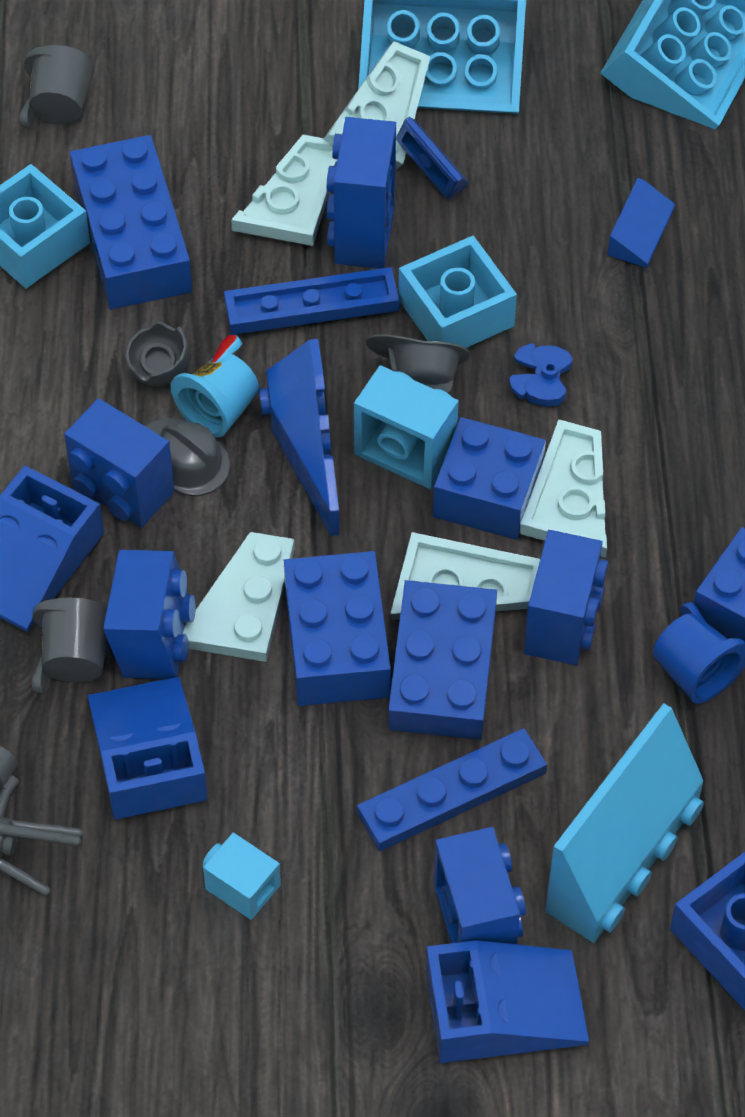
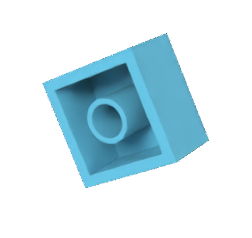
(38, 226)
(457, 295)
(404, 426)

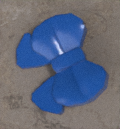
(545, 385)

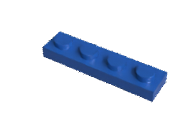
(311, 300)
(451, 789)

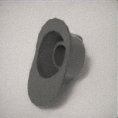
(424, 361)
(196, 456)

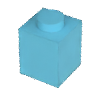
(241, 875)

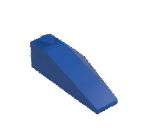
(301, 426)

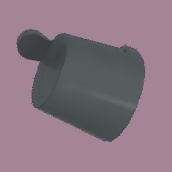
(57, 85)
(71, 641)

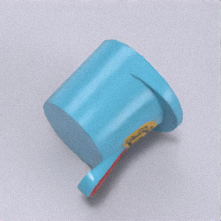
(217, 390)

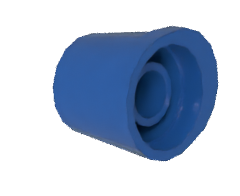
(699, 655)

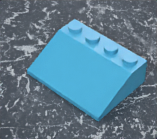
(470, 45)
(682, 57)
(625, 829)

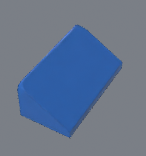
(430, 158)
(640, 224)

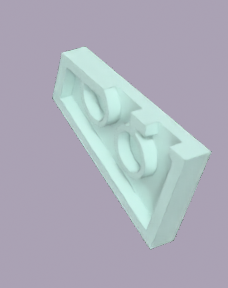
(569, 487)
(467, 565)
(244, 601)

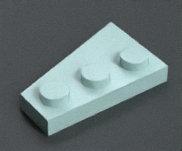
(388, 92)
(293, 198)

